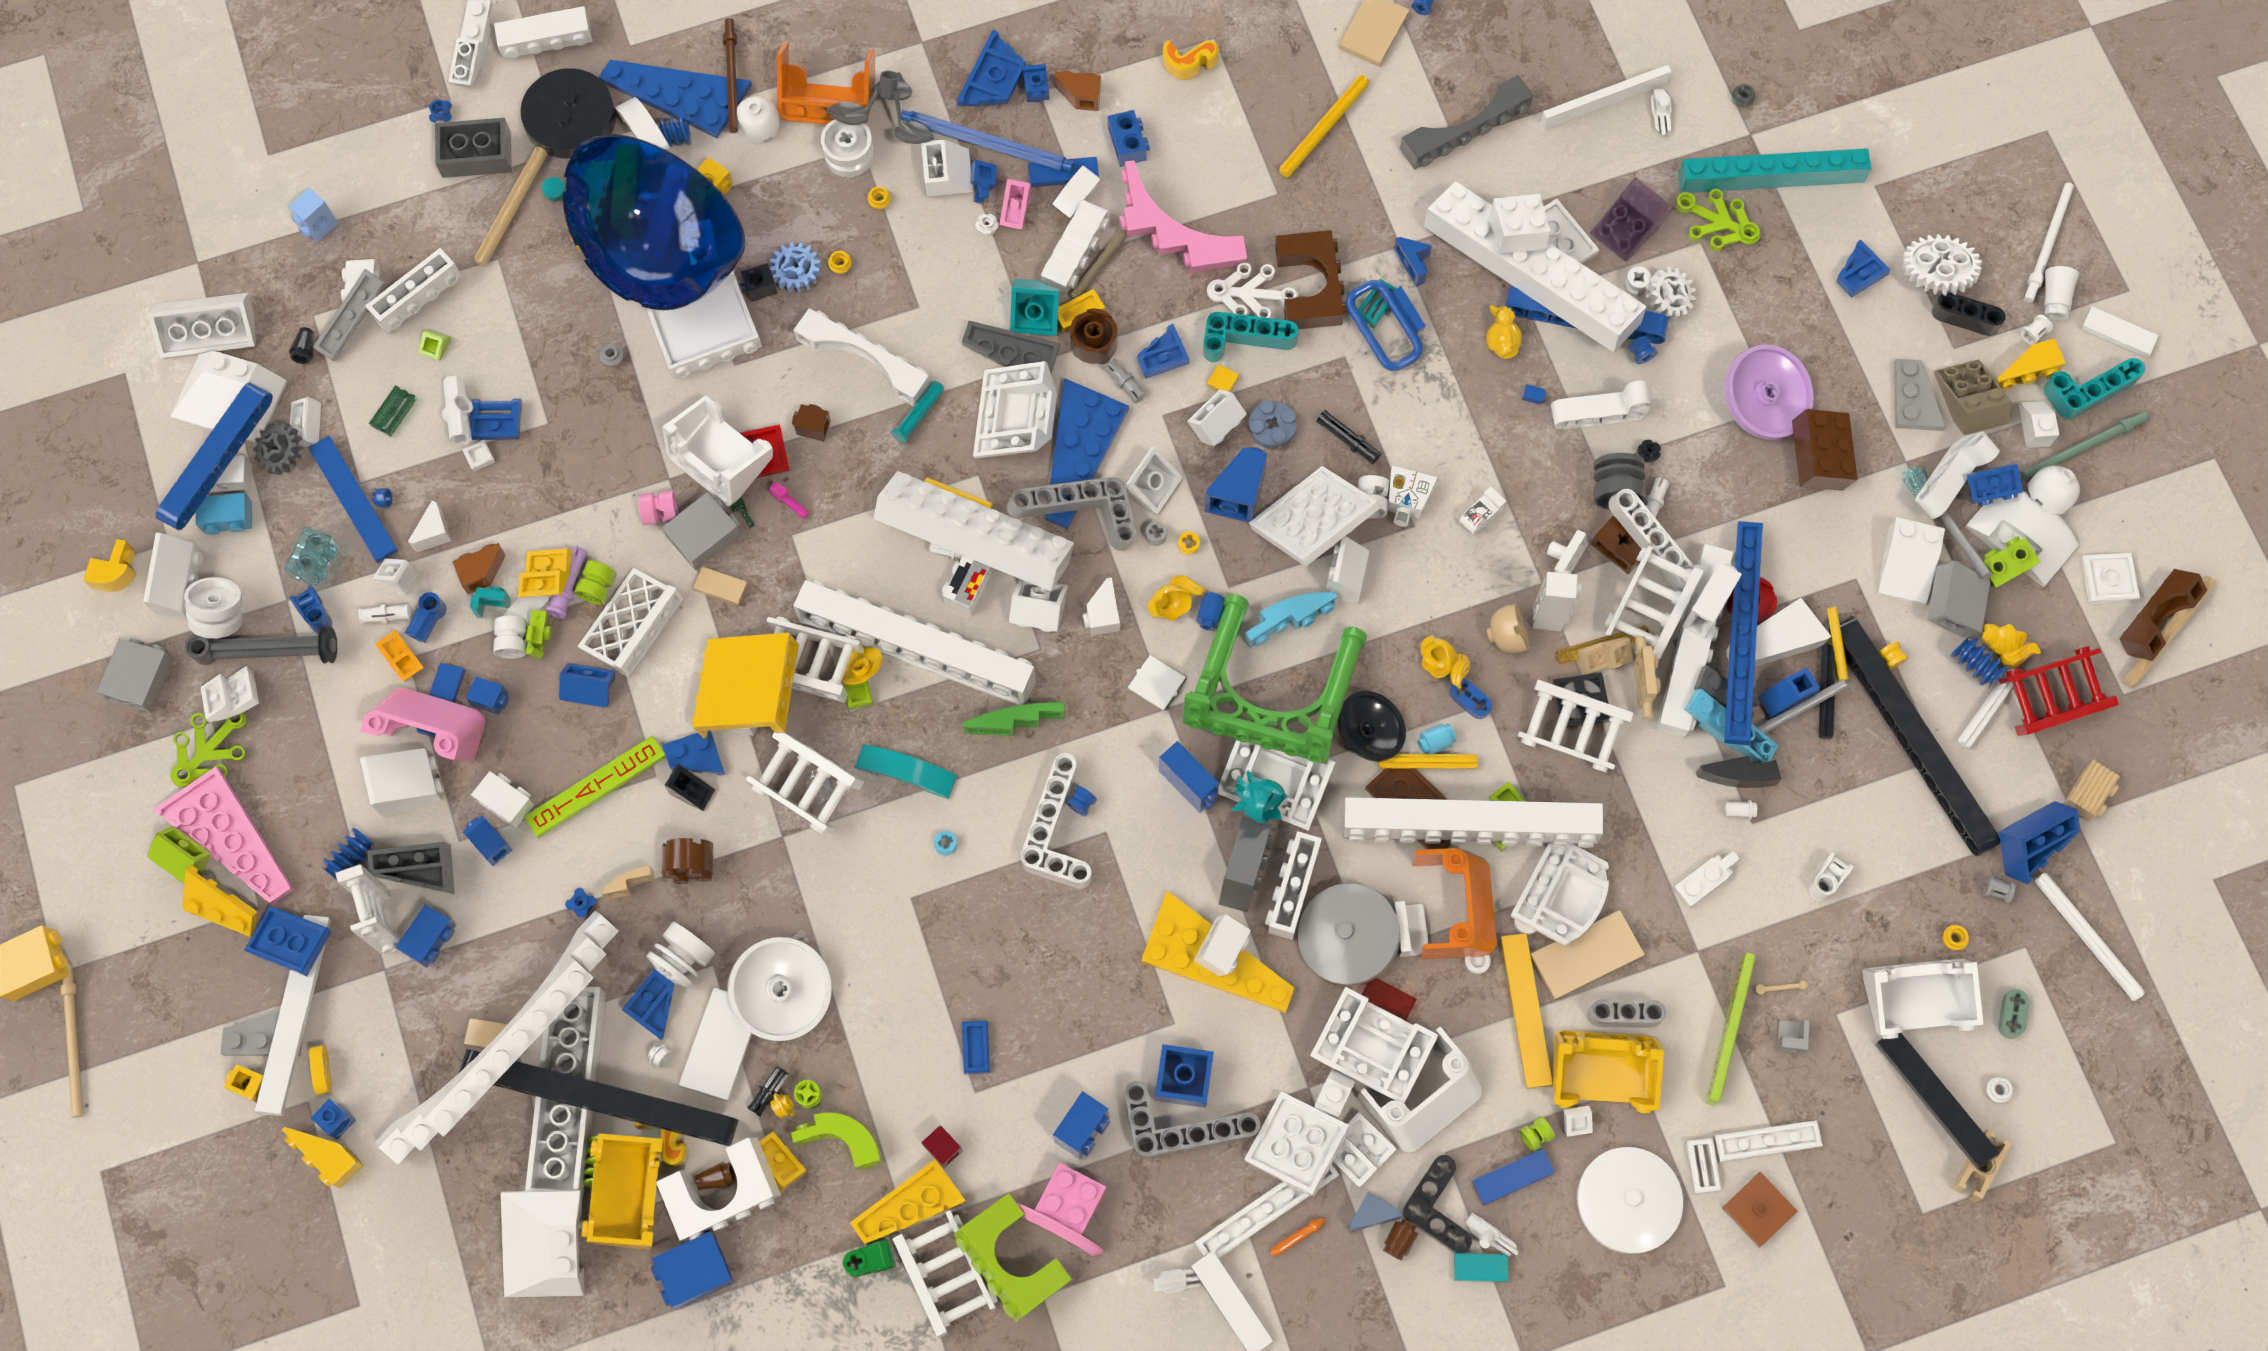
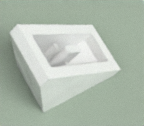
(430, 530)
(396, 575)

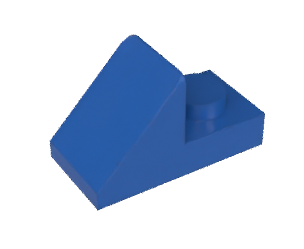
(1411, 255)

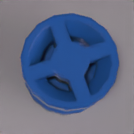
(1642, 349)
(1081, 801)

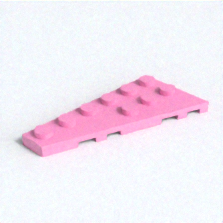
(219, 823)

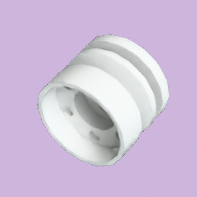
(680, 955)

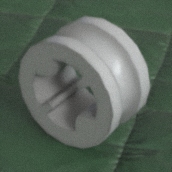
(1160, 528)

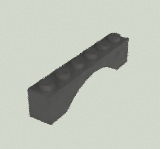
(1427, 143)

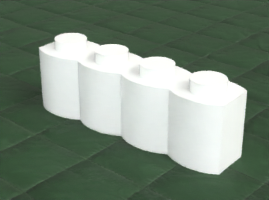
(1075, 246)

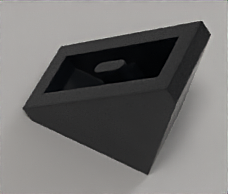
(689, 788)

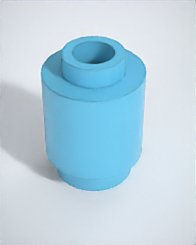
(1436, 739)

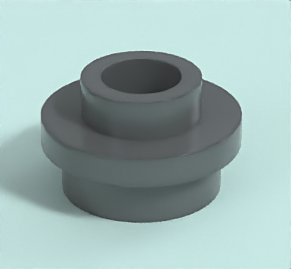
(1747, 91)

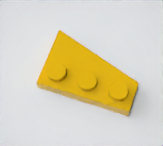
(212, 904)

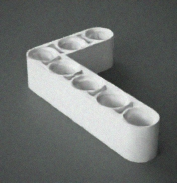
(1049, 826)

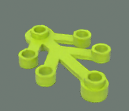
(1719, 221)
(204, 751)

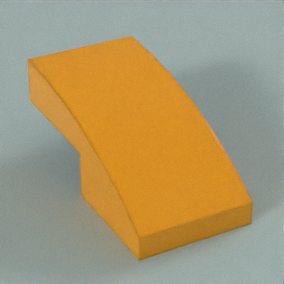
(399, 656)

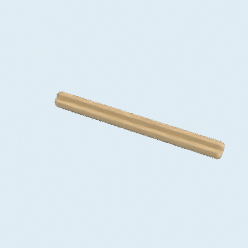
(510, 206)
(2168, 633)

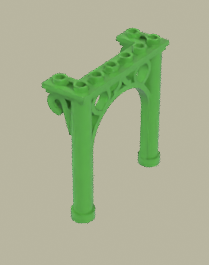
(1314, 744)

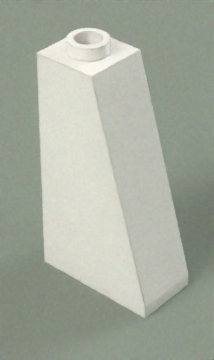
(1788, 634)

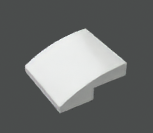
(229, 696)
(1363, 1150)

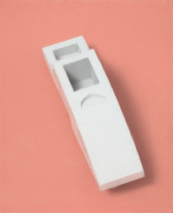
(472, 44)

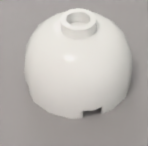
(757, 119)
(2055, 488)

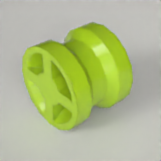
(803, 1092)

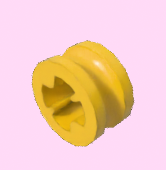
(1182, 546)

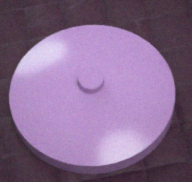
(1767, 391)

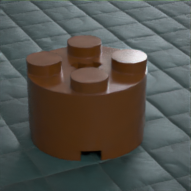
(1094, 336)
(687, 860)

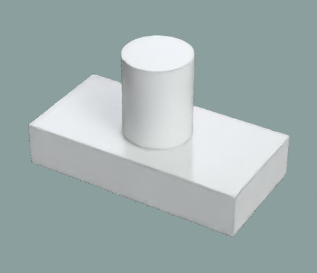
(1569, 555)

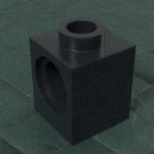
(759, 273)

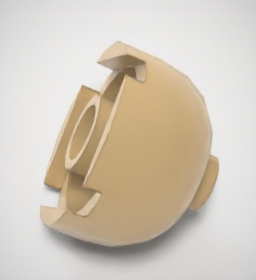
(1508, 630)

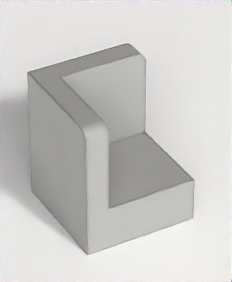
(1793, 1036)

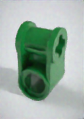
(874, 1259)

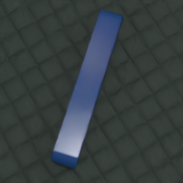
(1652, 324)
(214, 456)

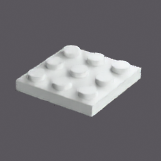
(1297, 1143)

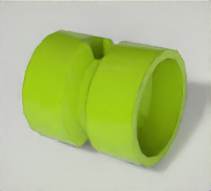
(597, 578)

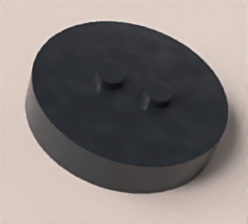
(566, 110)

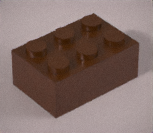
(1824, 449)

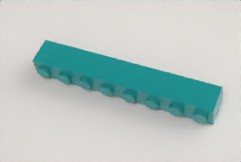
(1774, 170)

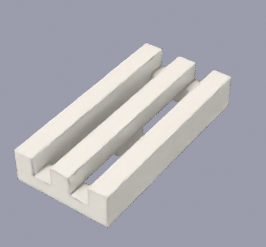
(1693, 1167)

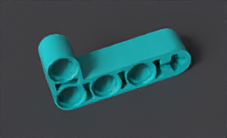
(1250, 336)
(2098, 386)

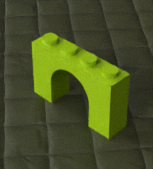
(1017, 1294)

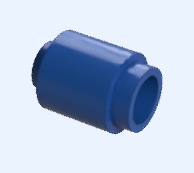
(1210, 611)

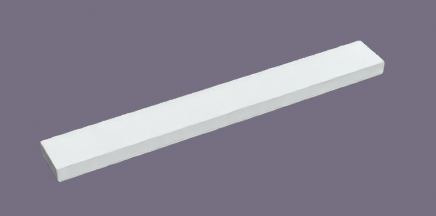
(288, 1036)

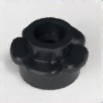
(1649, 456)

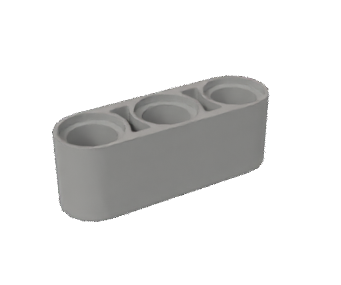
(1637, 1007)

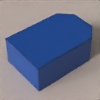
(1534, 394)

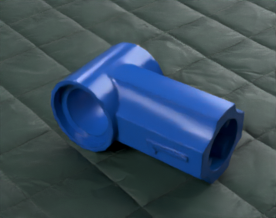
(425, 619)

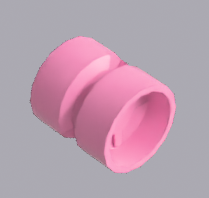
(654, 508)

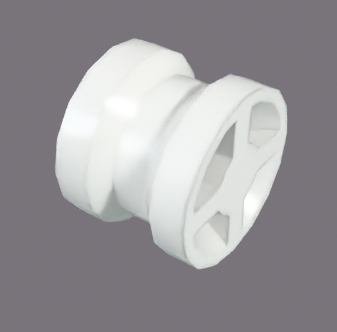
(1637, 287)

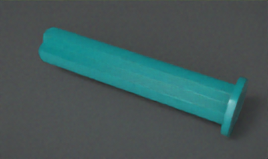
(918, 412)

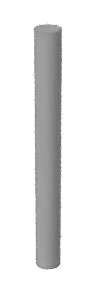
(1965, 545)
(1803, 706)

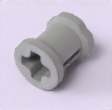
(1999, 889)

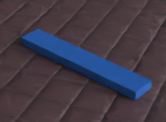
(353, 499)

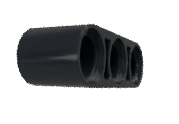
(1979, 310)

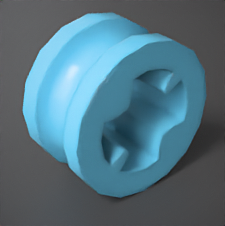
(938, 840)

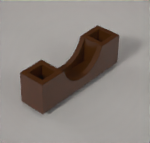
(2178, 592)

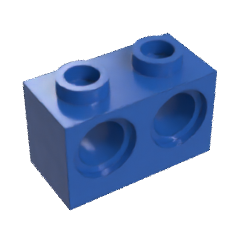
(1125, 138)

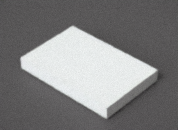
(1567, 233)

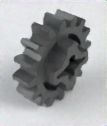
(281, 437)

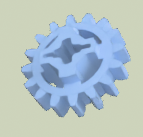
(798, 258)

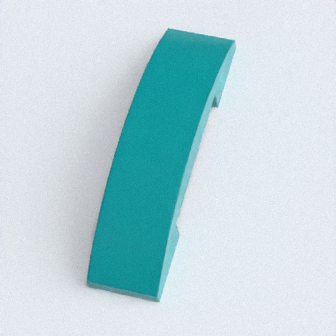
(906, 769)

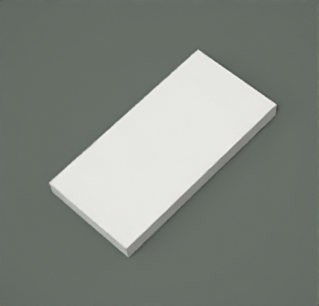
(716, 1050)

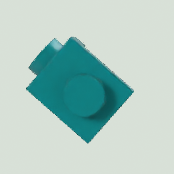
(490, 597)

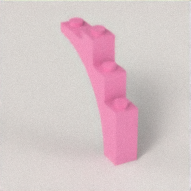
(1202, 250)

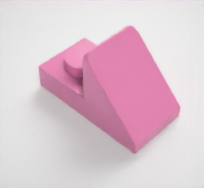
(1015, 203)

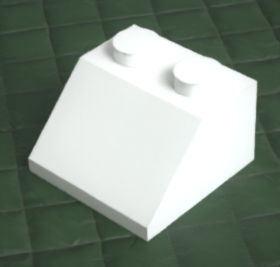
(1037, 606)

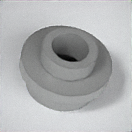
(612, 361)

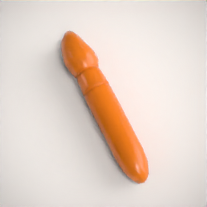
(1312, 1227)

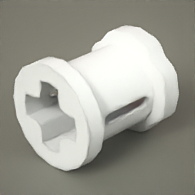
(2036, 330)

